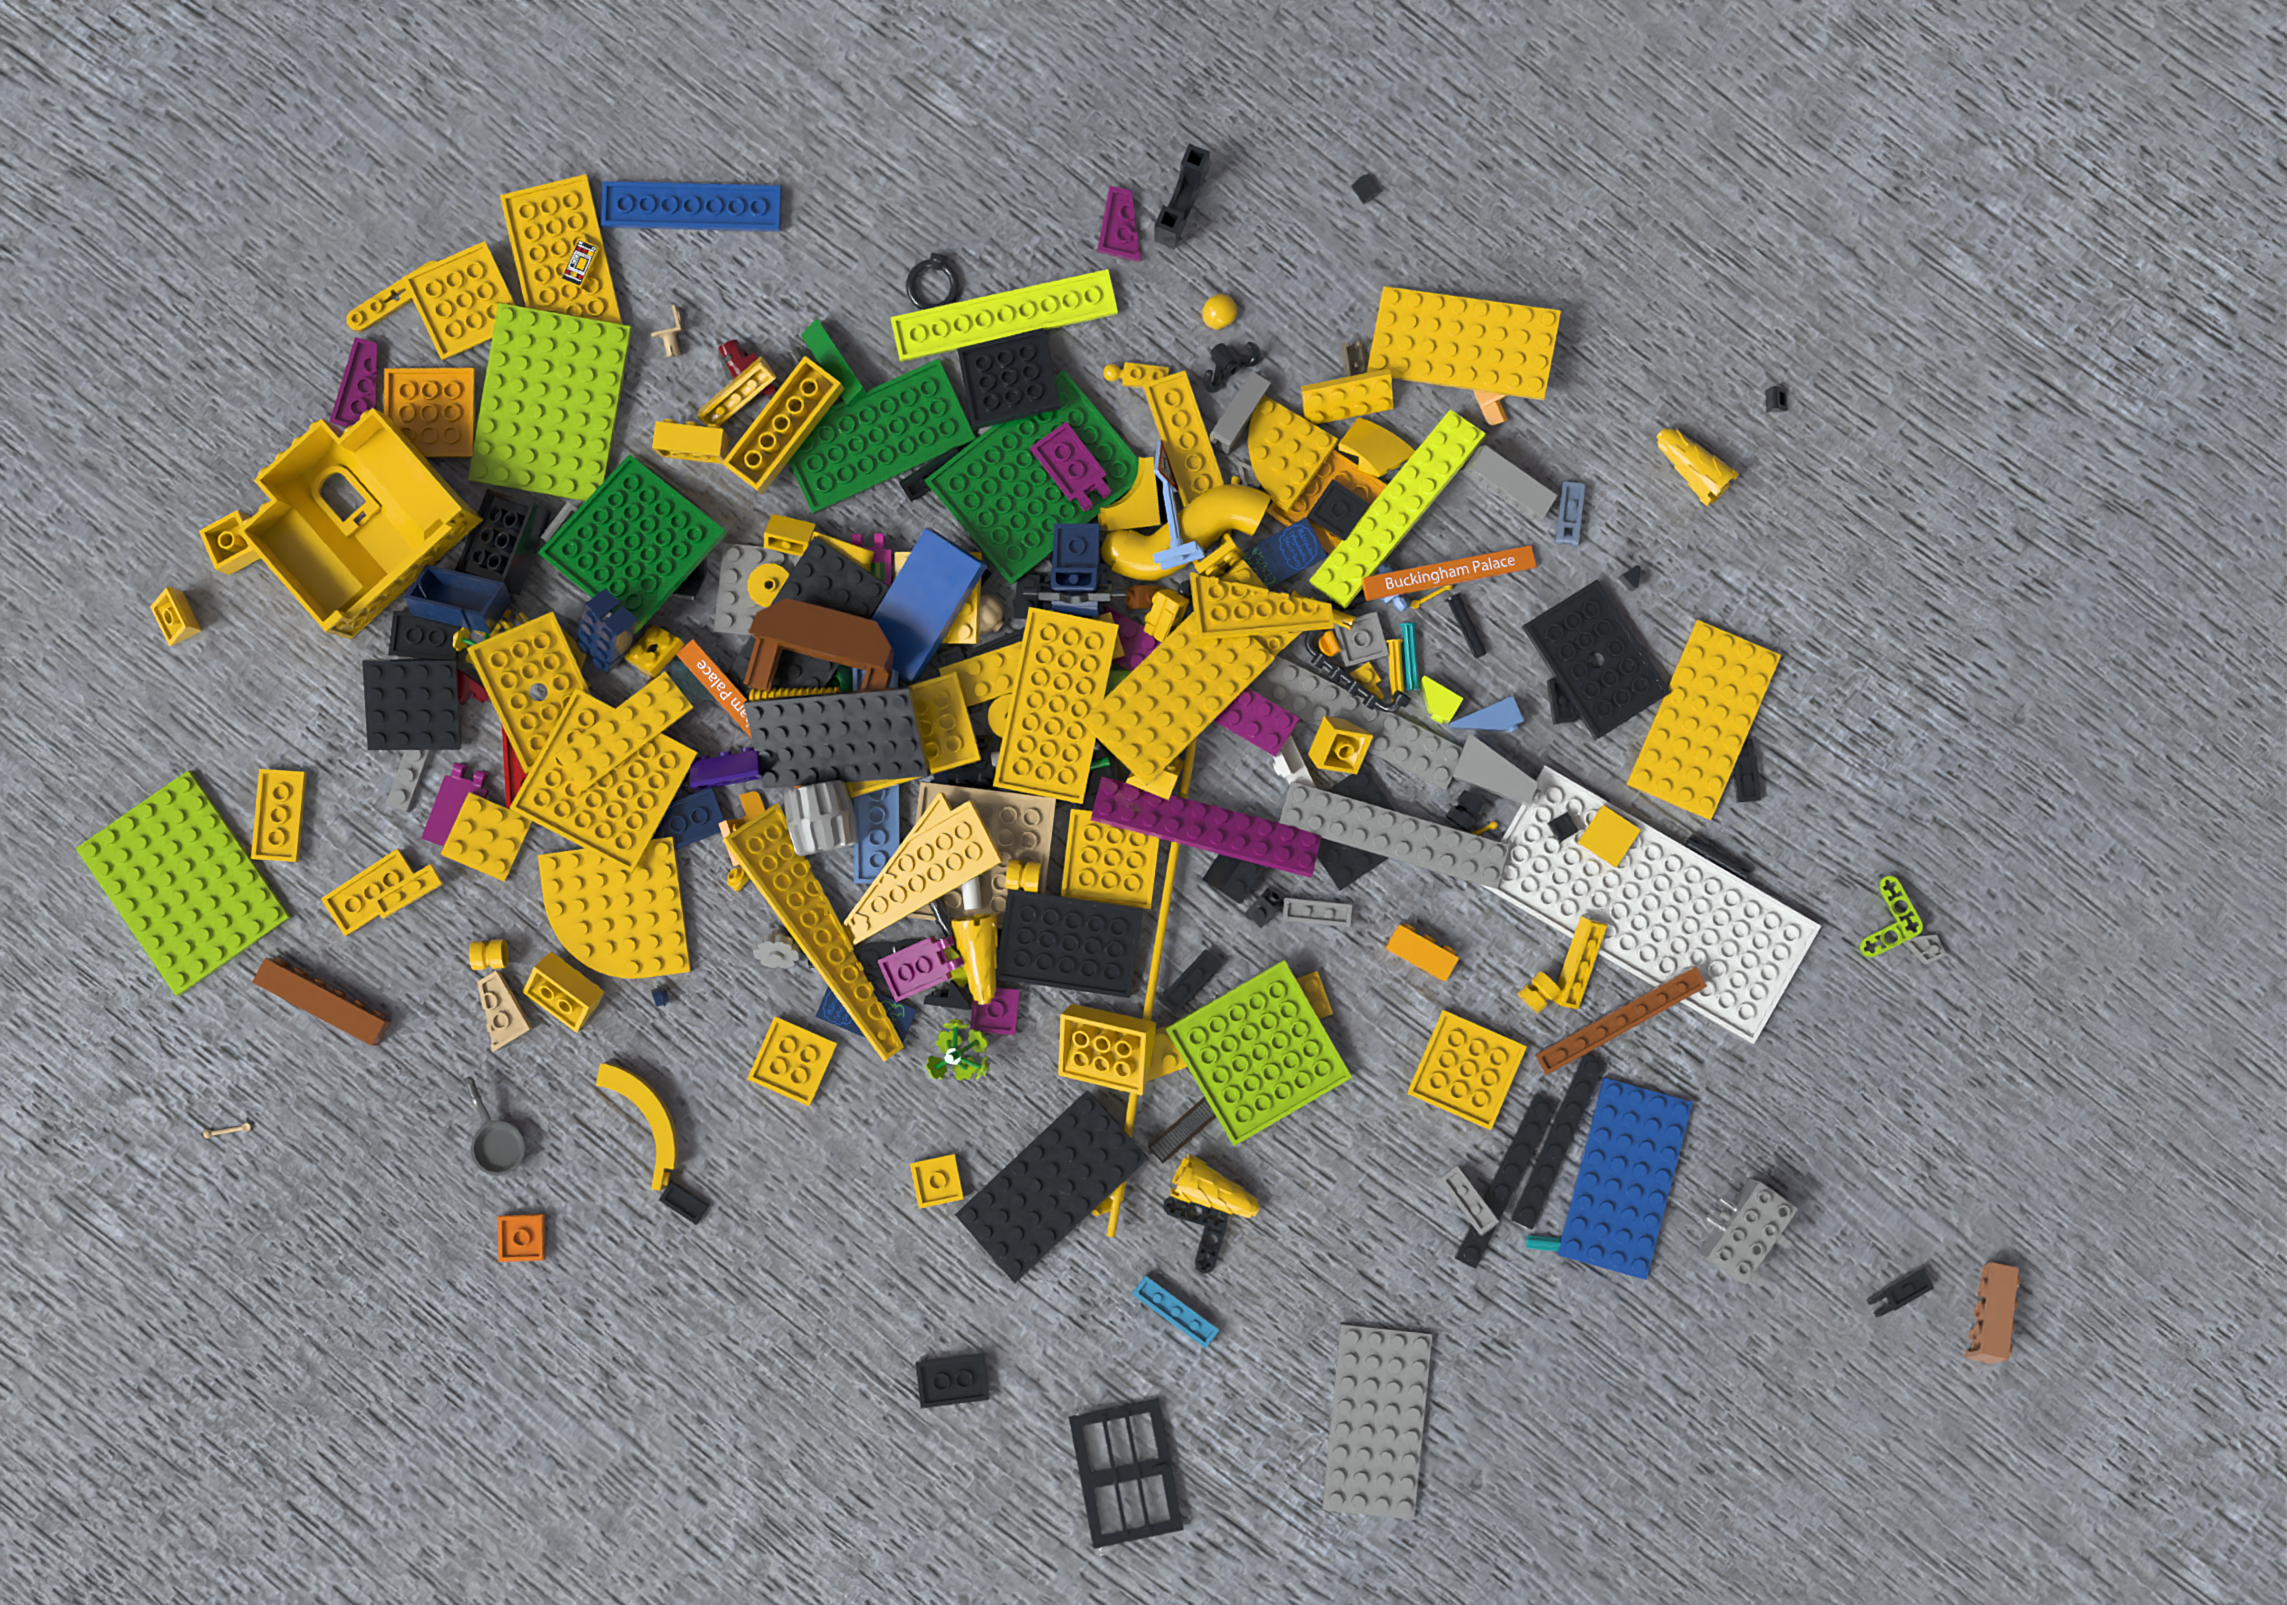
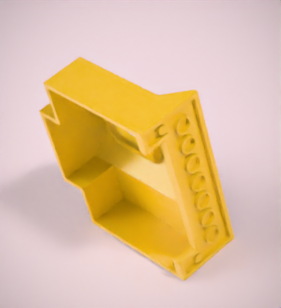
(350, 568)

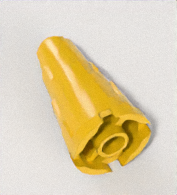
(1703, 472)
(977, 944)
(1205, 1186)

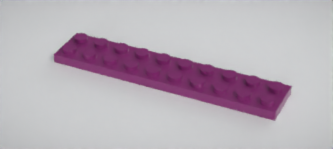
(1247, 716)
(1206, 827)

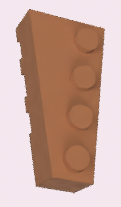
(1994, 1314)

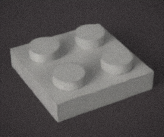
(1363, 641)

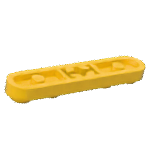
(376, 308)

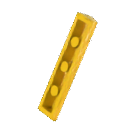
(737, 393)
(1579, 962)

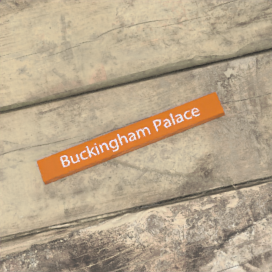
(1448, 573)
(716, 683)

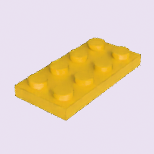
(1347, 397)
(278, 815)
(352, 902)

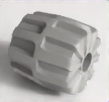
(820, 817)

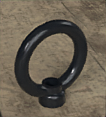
(939, 263)

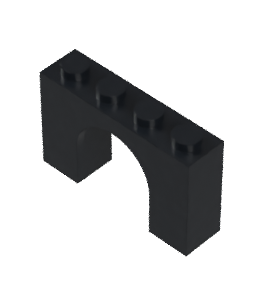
(1174, 217)

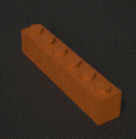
(322, 1001)

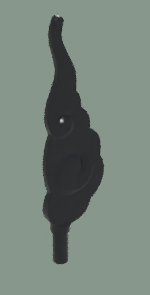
(871, 953)

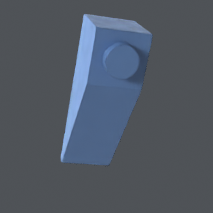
(1495, 718)

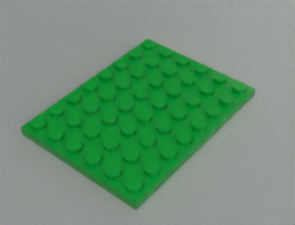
(1008, 496)

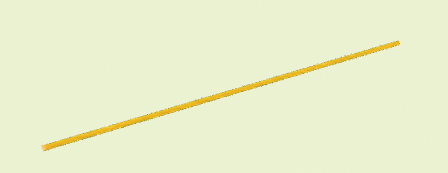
(1158, 948)

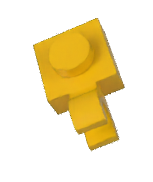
(1368, 678)

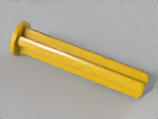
(1395, 665)

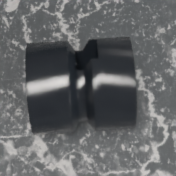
(1466, 811)

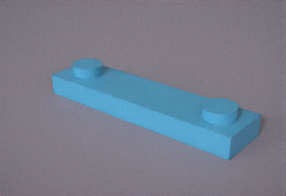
(1175, 1311)

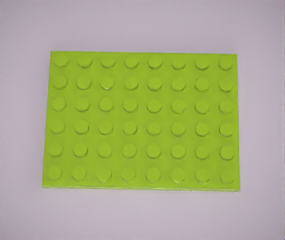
(549, 402)
(183, 883)

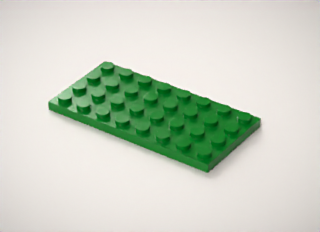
(880, 436)

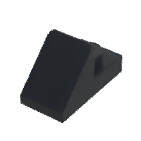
(954, 1000)

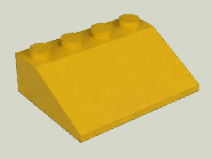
(1105, 1048)

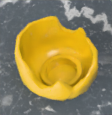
(1219, 311)

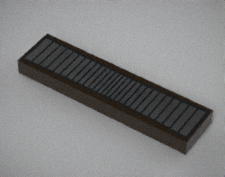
(1182, 1130)

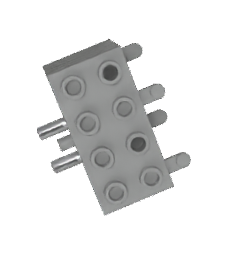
(1748, 1231)

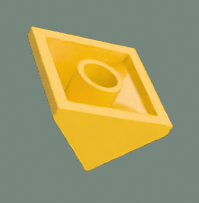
(174, 616)

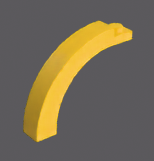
(655, 1111)

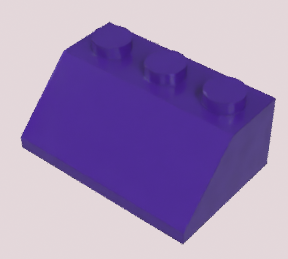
(725, 769)

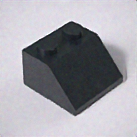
(1232, 876)

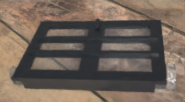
(1125, 1474)

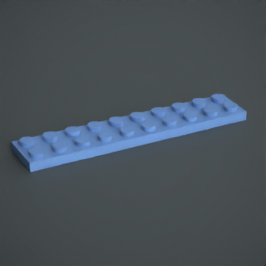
(875, 818)

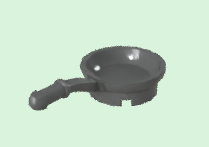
(497, 1145)

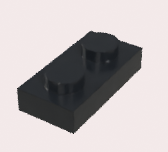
(1561, 707)

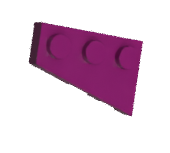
(1118, 227)

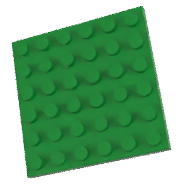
(633, 540)

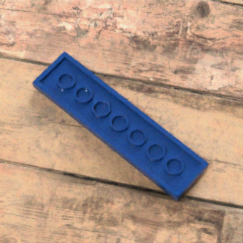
(691, 206)

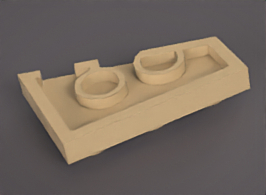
(503, 1013)

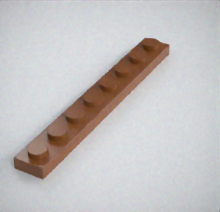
(1620, 1020)

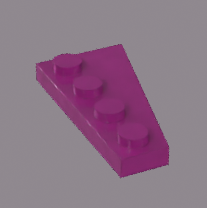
(358, 384)

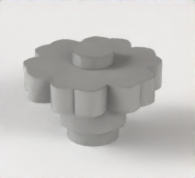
(776, 949)

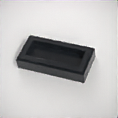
(684, 1202)

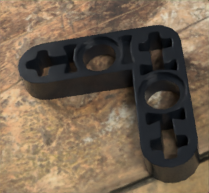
(1209, 1228)

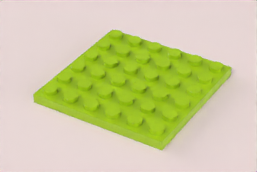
(1258, 1052)

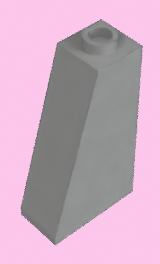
(1239, 412)
(1493, 773)

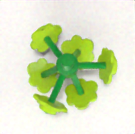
(948, 1045)

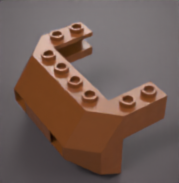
(821, 635)

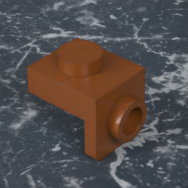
(1140, 597)

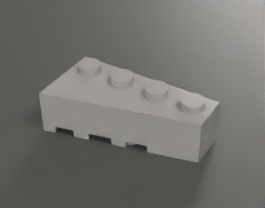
(1508, 482)

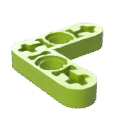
(1899, 927)

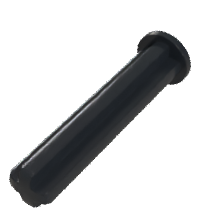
(1466, 625)

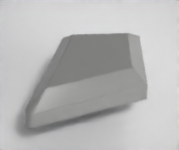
(1248, 477)
(1926, 948)

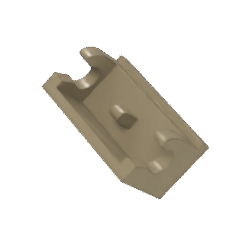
(1353, 359)

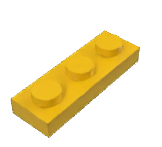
(407, 891)

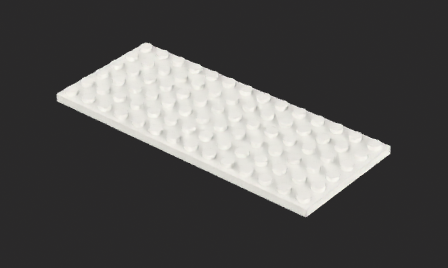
(1660, 908)

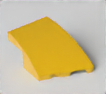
(1376, 447)

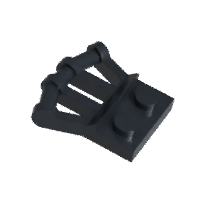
(1023, 602)

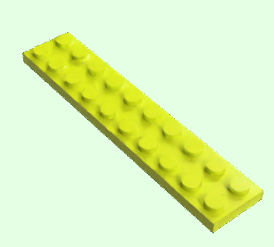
(1004, 315)
(1398, 508)

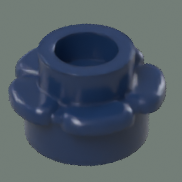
(659, 996)

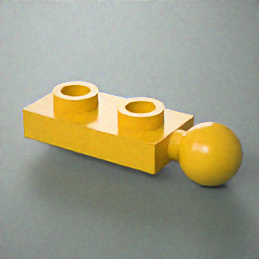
(1134, 374)

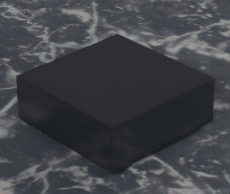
(1562, 827)

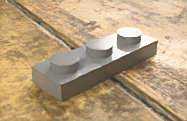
(408, 779)
(1317, 912)
(1469, 1200)

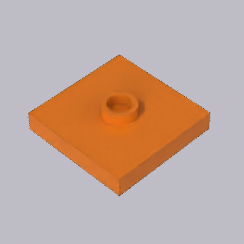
(521, 1237)

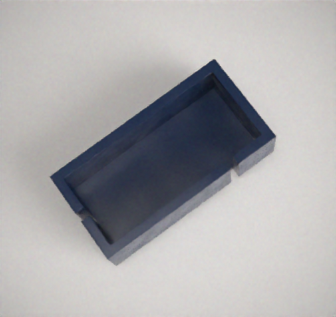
(458, 599)
(606, 639)

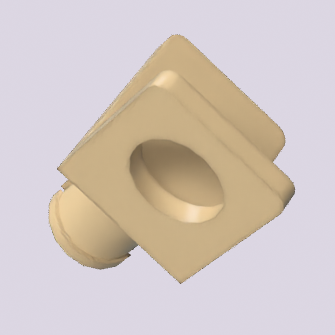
(669, 335)

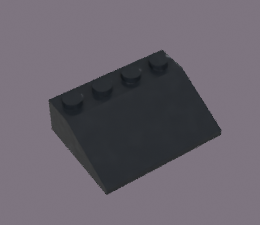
(505, 540)

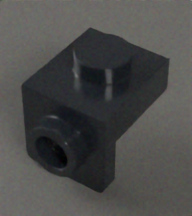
(1264, 907)

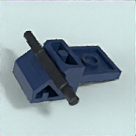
(1076, 573)

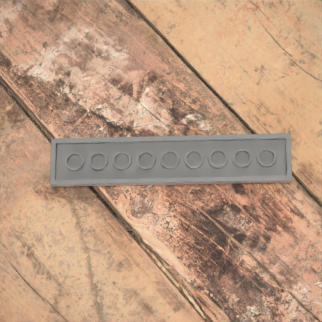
(1393, 736)
(1395, 835)

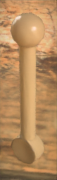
(245, 1127)

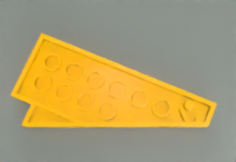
(934, 859)

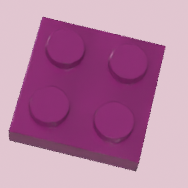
(999, 1015)

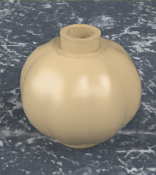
(990, 614)

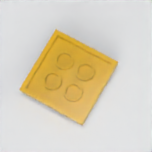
(486, 836)
(792, 1061)

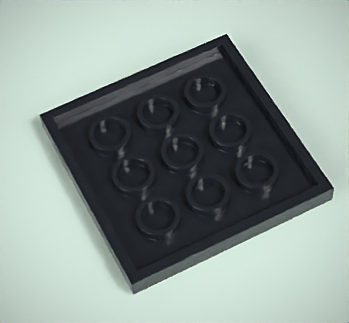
(1008, 378)
(412, 704)
(1342, 861)

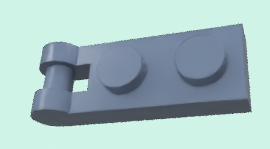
(1570, 513)

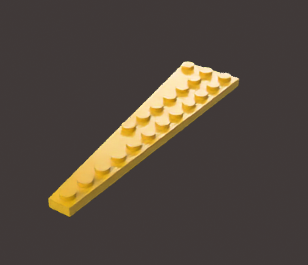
(798, 899)

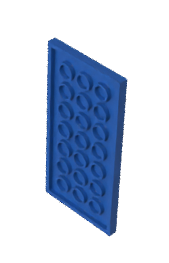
(1624, 1178)

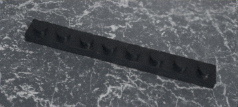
(1557, 1141)
(1507, 1176)

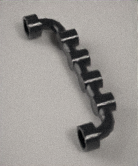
(1354, 686)

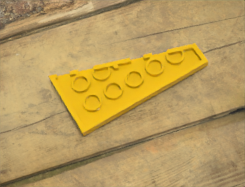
(1245, 610)

